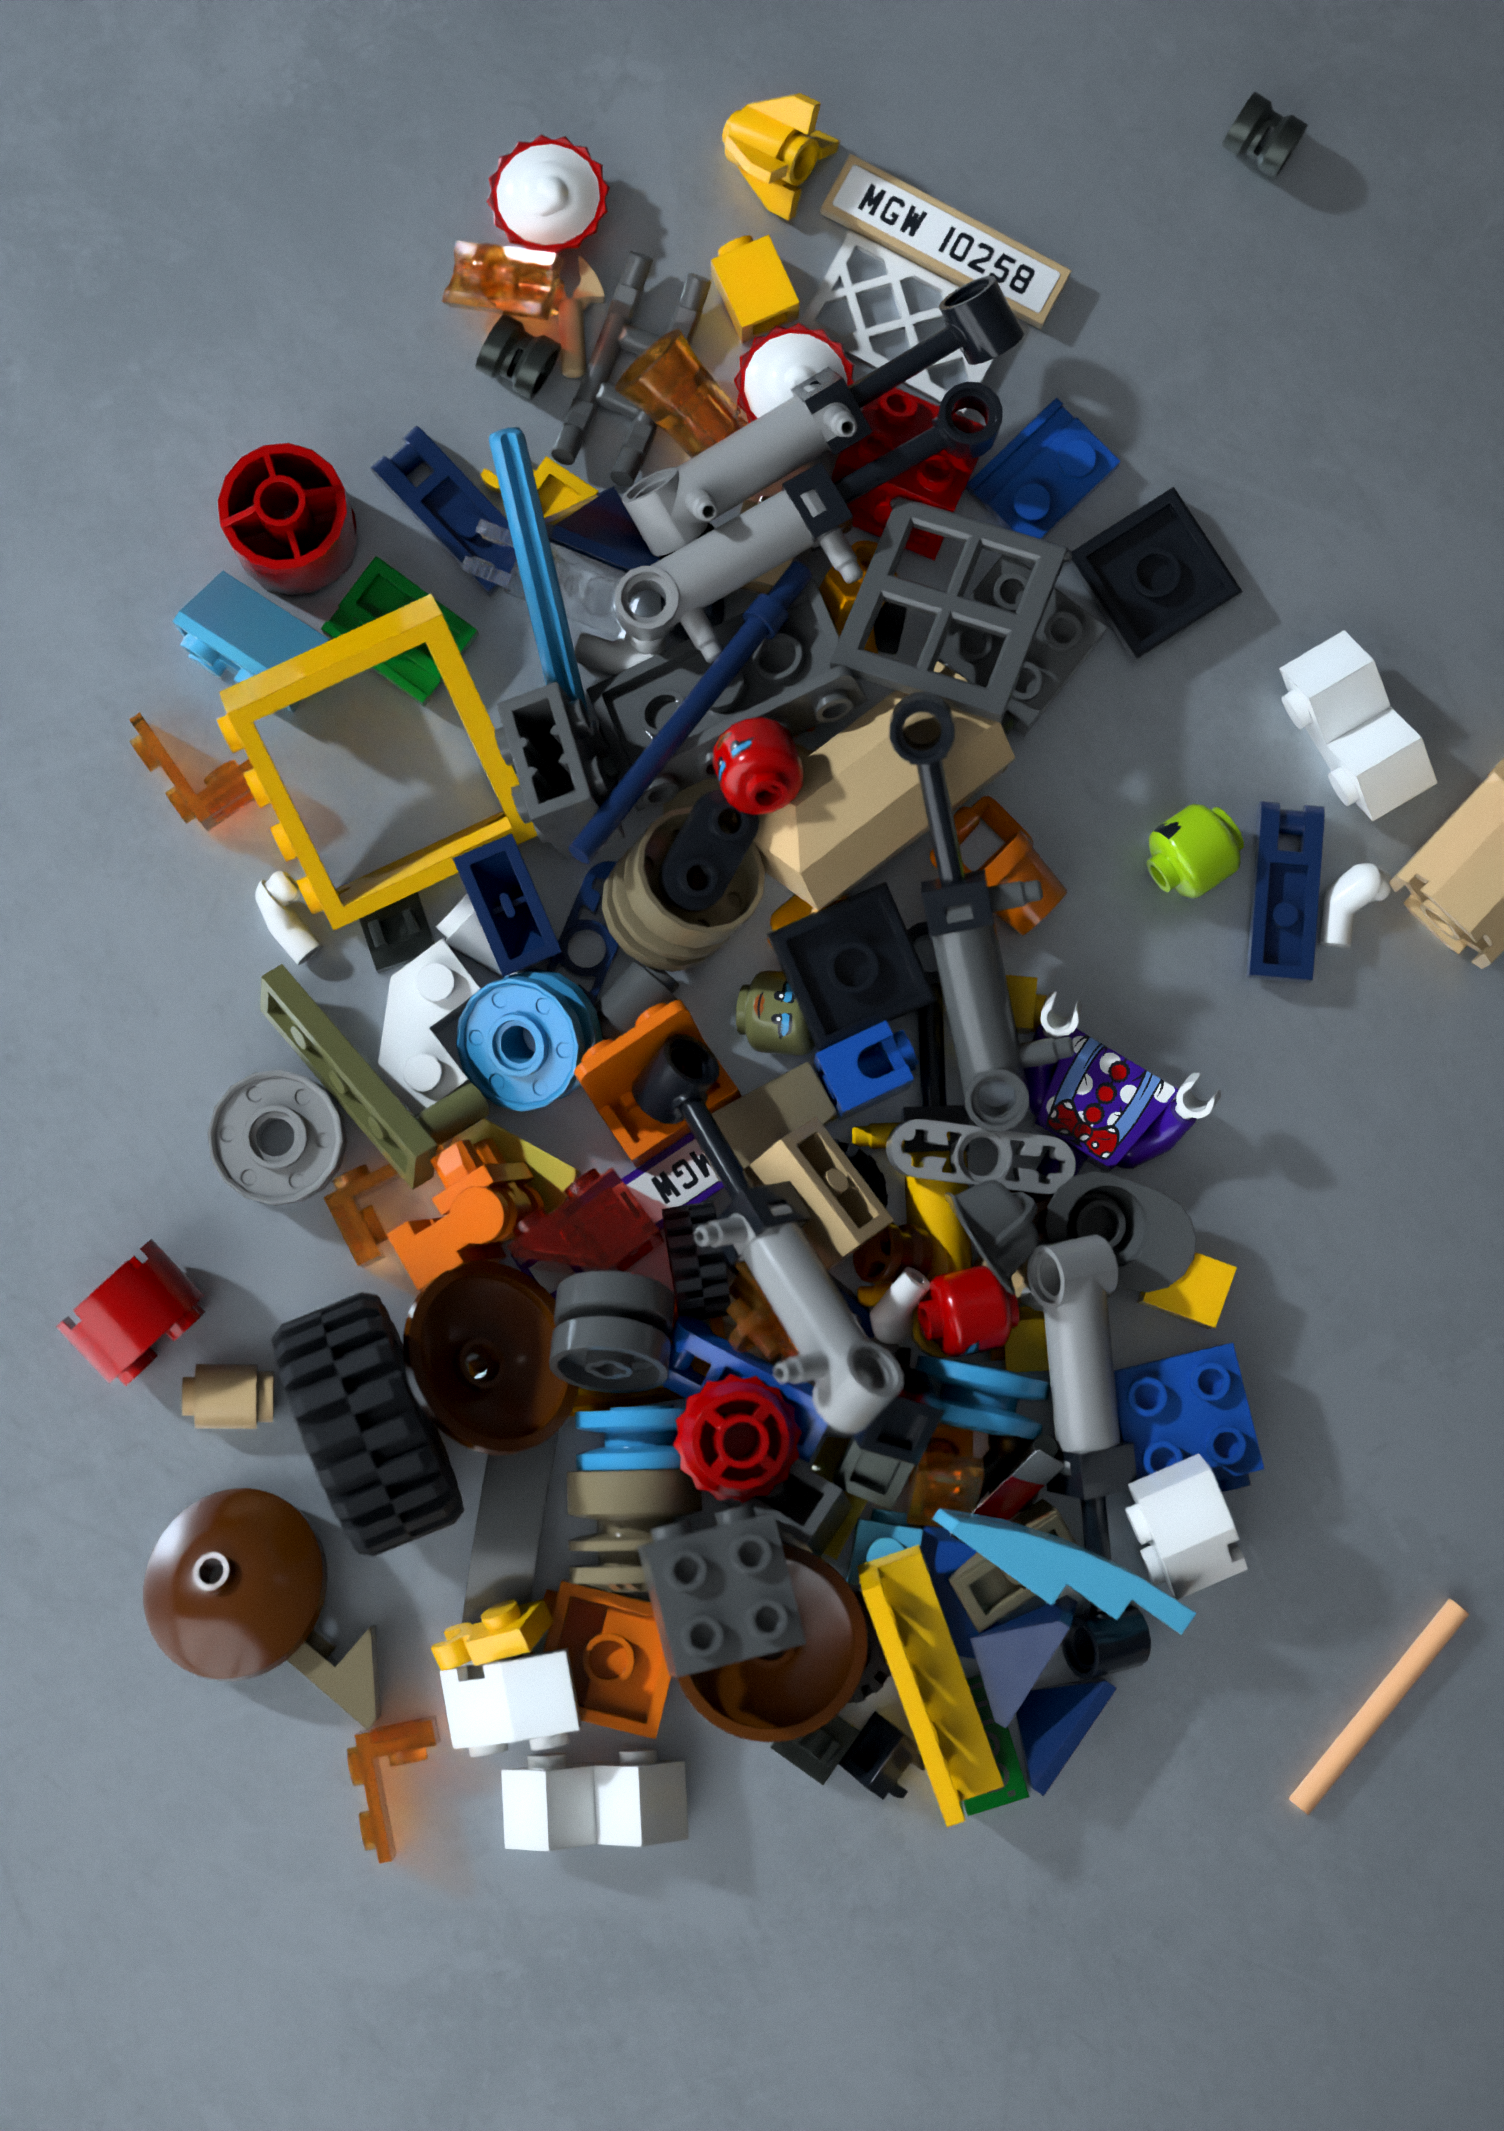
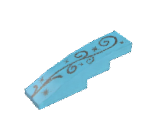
(1051, 1562)

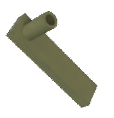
(401, 1138)

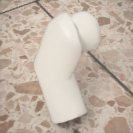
(616, 655)
(1346, 896)
(282, 921)

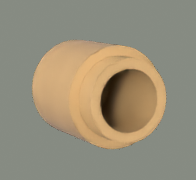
(228, 1396)

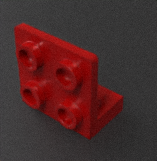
(935, 482)

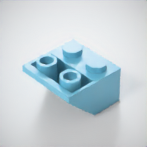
(241, 631)

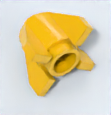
(777, 148)

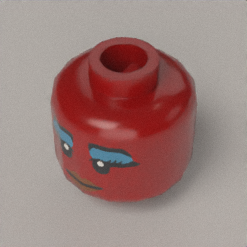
(754, 762)
(968, 1312)

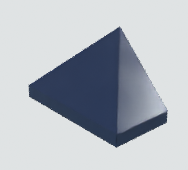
(601, 531)
(507, 905)
(1018, 1652)
(1054, 1724)

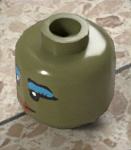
(771, 1016)

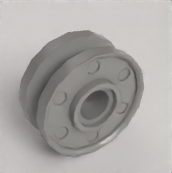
(238, 1129)

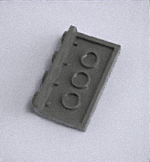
(781, 681)

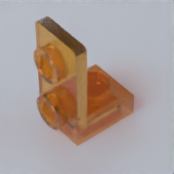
(225, 785)
(361, 1227)
(945, 1477)
(403, 1744)

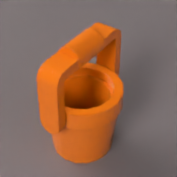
(1011, 862)

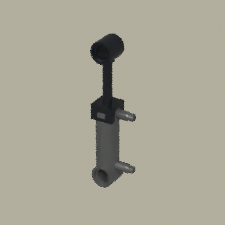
(966, 939)

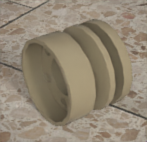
(654, 928)
(625, 1511)

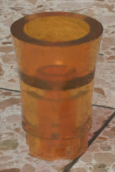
(680, 394)

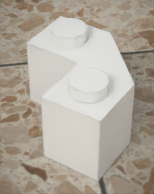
(1360, 736)
(420, 1004)
(1185, 1527)
(512, 1702)
(594, 1802)

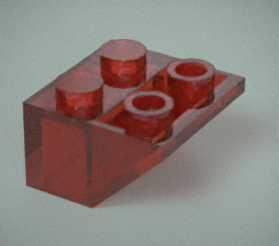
(591, 1231)

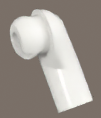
(893, 1313)

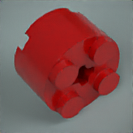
(132, 1313)

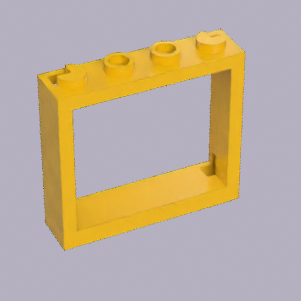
(324, 667)

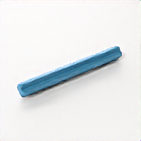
(535, 560)

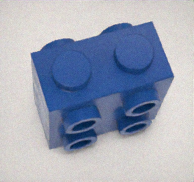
(1189, 1409)

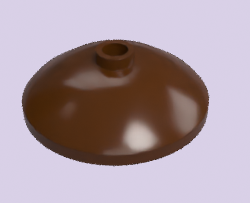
(504, 1331)
(261, 1603)
(797, 1687)

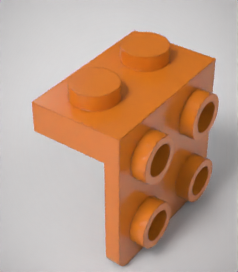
(614, 1064)

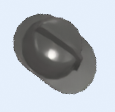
(1142, 1225)
(998, 1226)

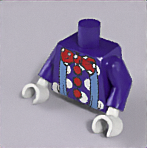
(1104, 1102)

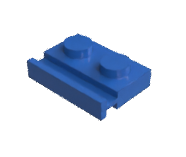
(1043, 473)

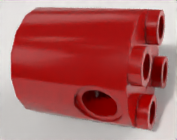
(297, 551)

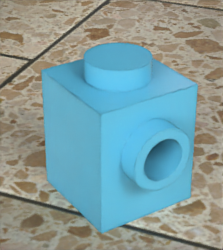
(879, 1537)

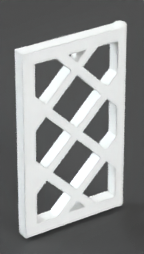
(857, 343)

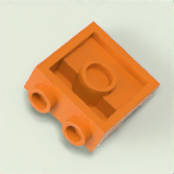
(612, 1655)

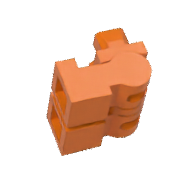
(481, 1208)

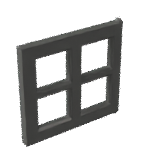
(949, 607)

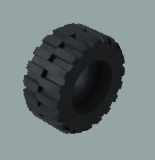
(364, 1425)

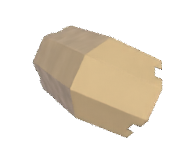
(867, 802)
(1461, 875)

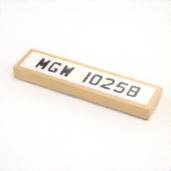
(943, 239)

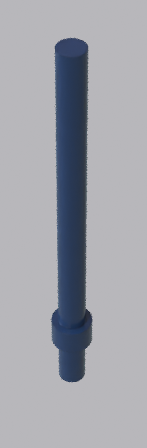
(762, 621)

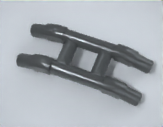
(619, 334)

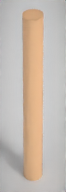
(1378, 1706)

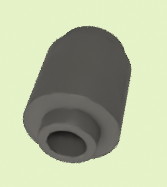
(631, 996)

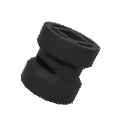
(1251, 129)
(518, 356)

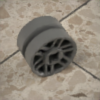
(612, 1332)

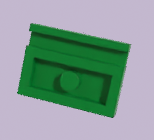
(380, 592)

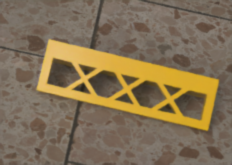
(930, 1679)

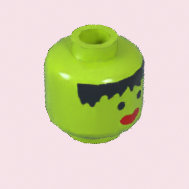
(1194, 851)

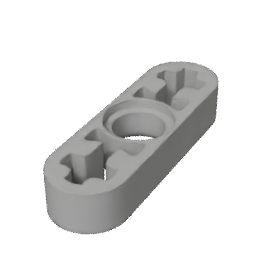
(935, 1133)

